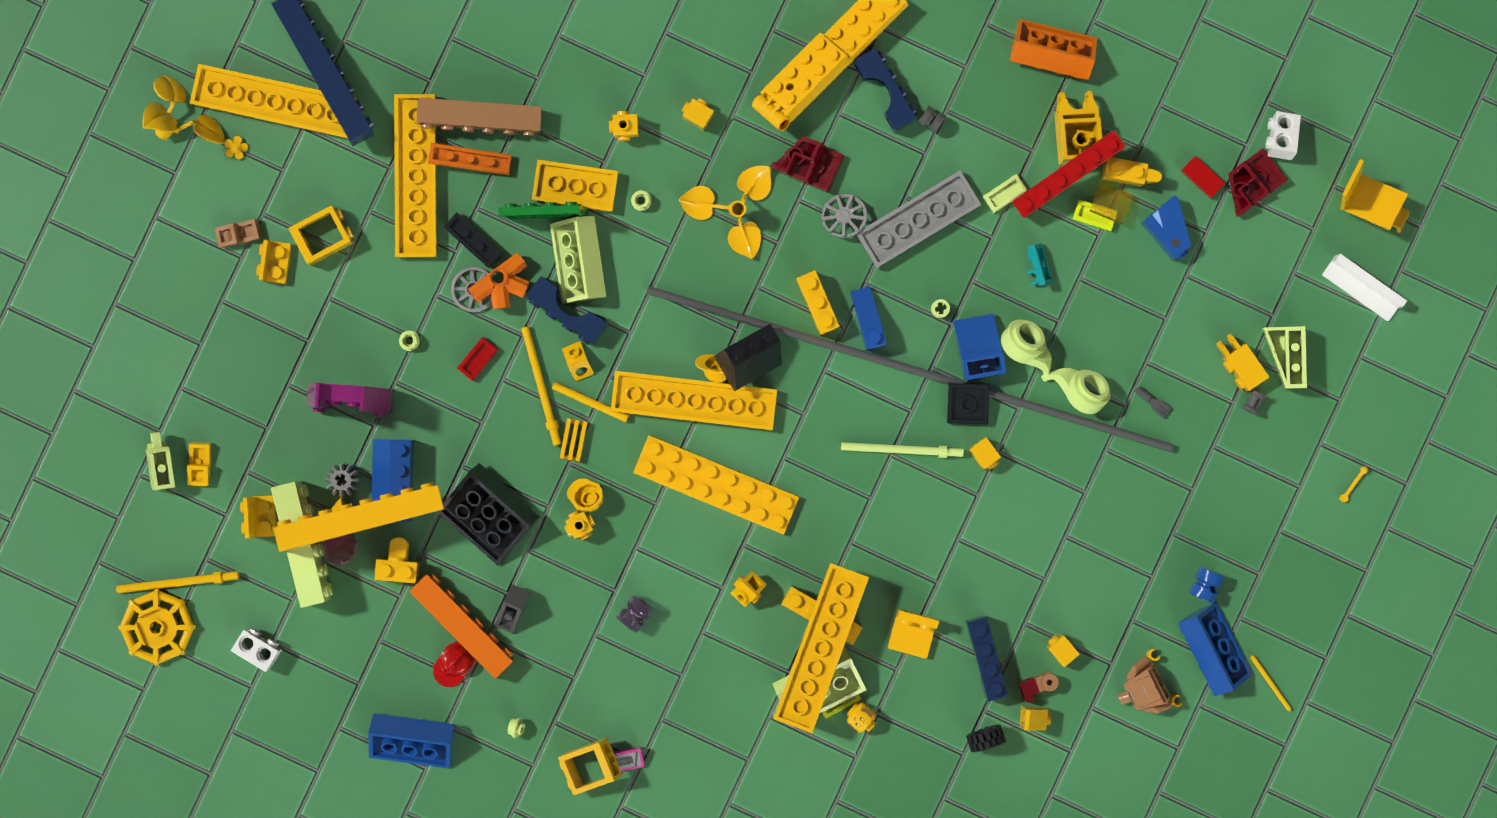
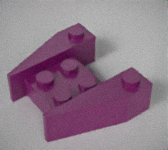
(369, 399)

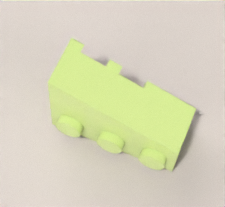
(1289, 354)

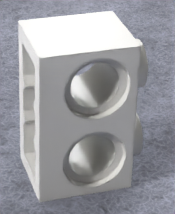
(1288, 136)
(254, 654)

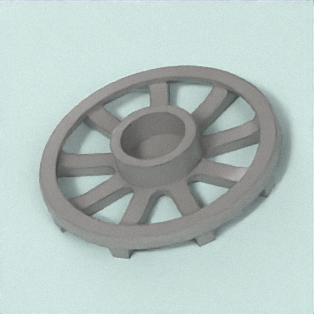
(844, 215)
(468, 285)

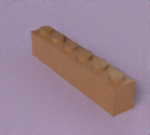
(478, 115)

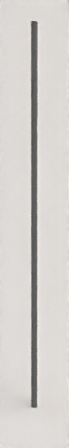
(907, 368)

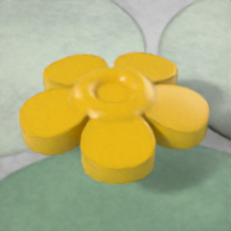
(235, 147)

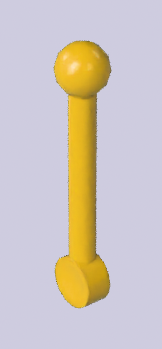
(1344, 497)

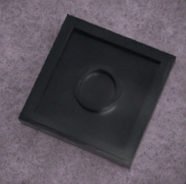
(968, 403)

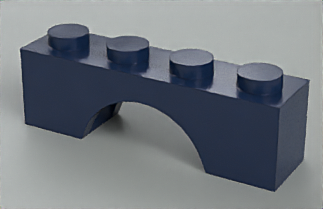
(872, 67)
(546, 295)
(987, 658)

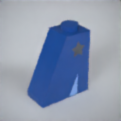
(1169, 229)

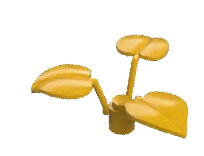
(160, 119)
(743, 238)

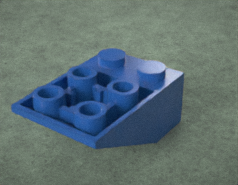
(979, 347)

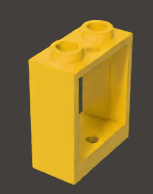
(303, 245)
(605, 758)

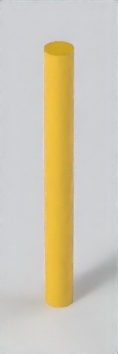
(589, 401)

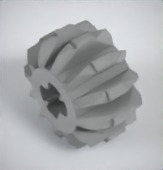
(349, 477)

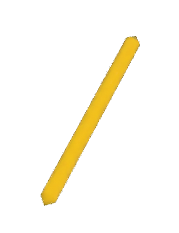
(1271, 683)

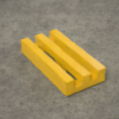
(573, 440)

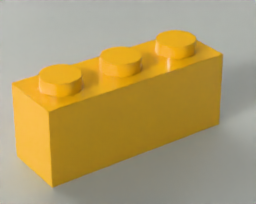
(817, 302)

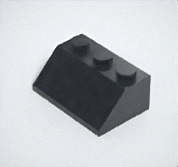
(750, 357)

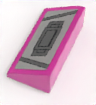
(630, 758)

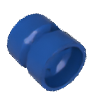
(1206, 585)

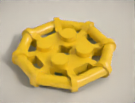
(167, 632)

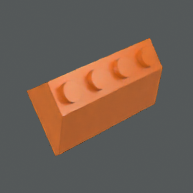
(1053, 49)

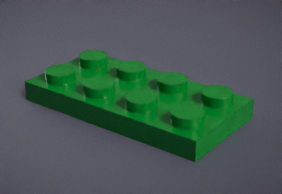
(535, 211)

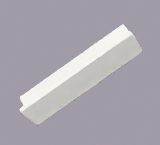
(1363, 287)

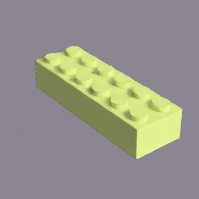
(305, 561)

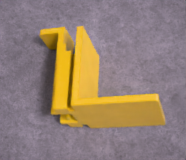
(1374, 201)

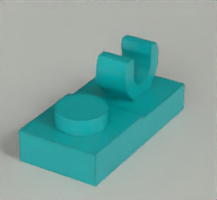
(1041, 268)

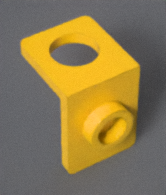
(575, 359)

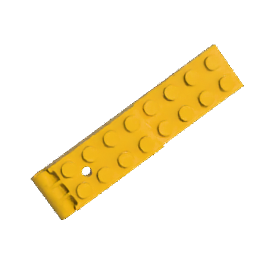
(824, 60)

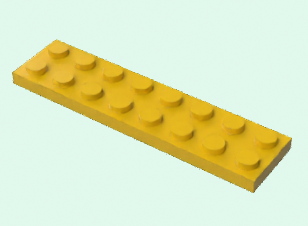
(264, 100)
(414, 181)
(693, 400)
(716, 484)
(821, 648)

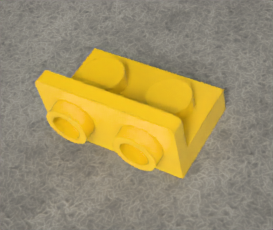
(274, 262)

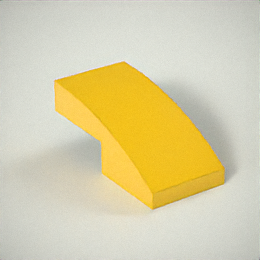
(199, 464)

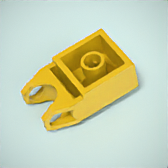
(1075, 124)

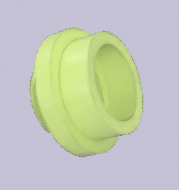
(634, 200)
(402, 340)
(516, 727)

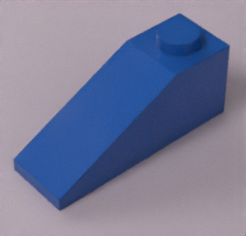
(868, 318)

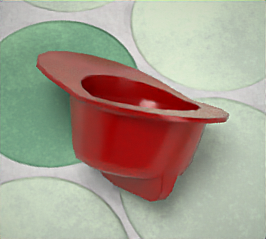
(452, 665)

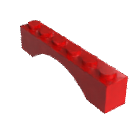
(1069, 173)

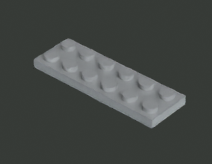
(918, 219)

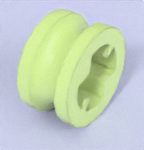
(945, 312)

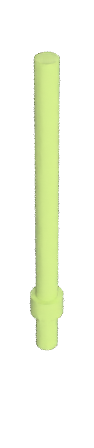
(941, 451)

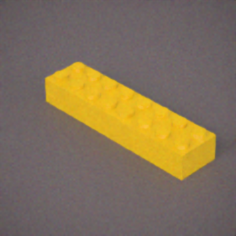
(357, 518)

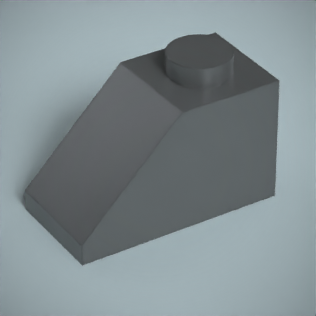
(512, 608)

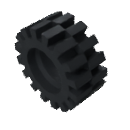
(986, 738)

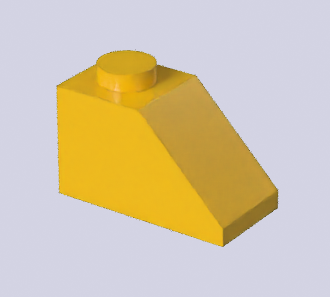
(1034, 718)

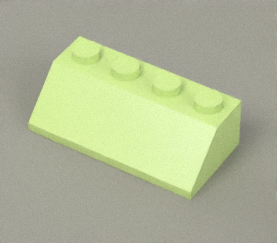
(578, 259)
(843, 686)

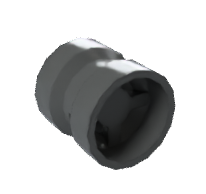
(927, 118)

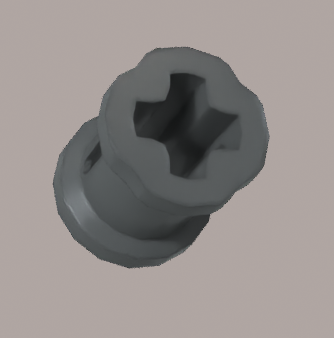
(1254, 402)

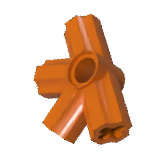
(500, 291)

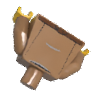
(1146, 687)

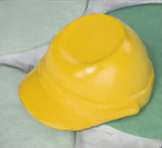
(710, 368)
(585, 495)

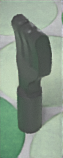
(1157, 405)

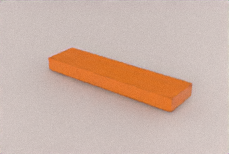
(470, 159)

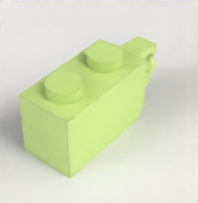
(159, 463)

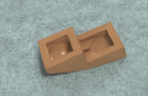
(238, 233)

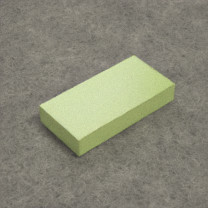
(1004, 193)

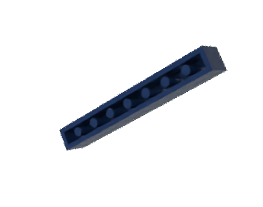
(325, 73)

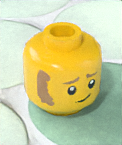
(861, 717)

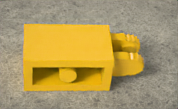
(1129, 172)
(1242, 364)

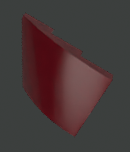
(810, 164)
(1254, 181)

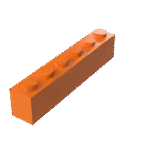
(461, 625)

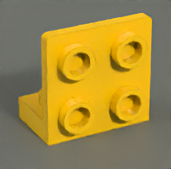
(259, 516)
(912, 633)

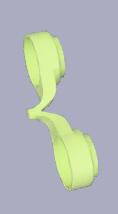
(1069, 379)

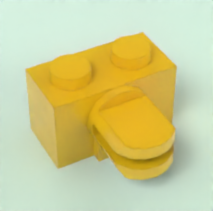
(397, 566)

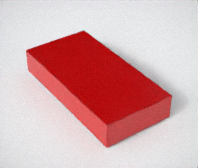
(1202, 177)
(477, 359)

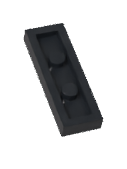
(472, 240)

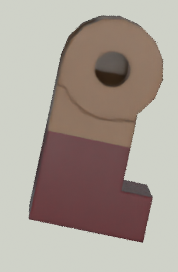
(1037, 684)

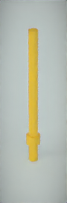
(551, 423)
(216, 577)

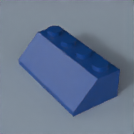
(392, 467)
(1215, 649)
(411, 740)

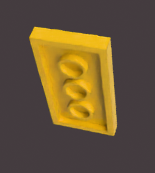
(574, 183)

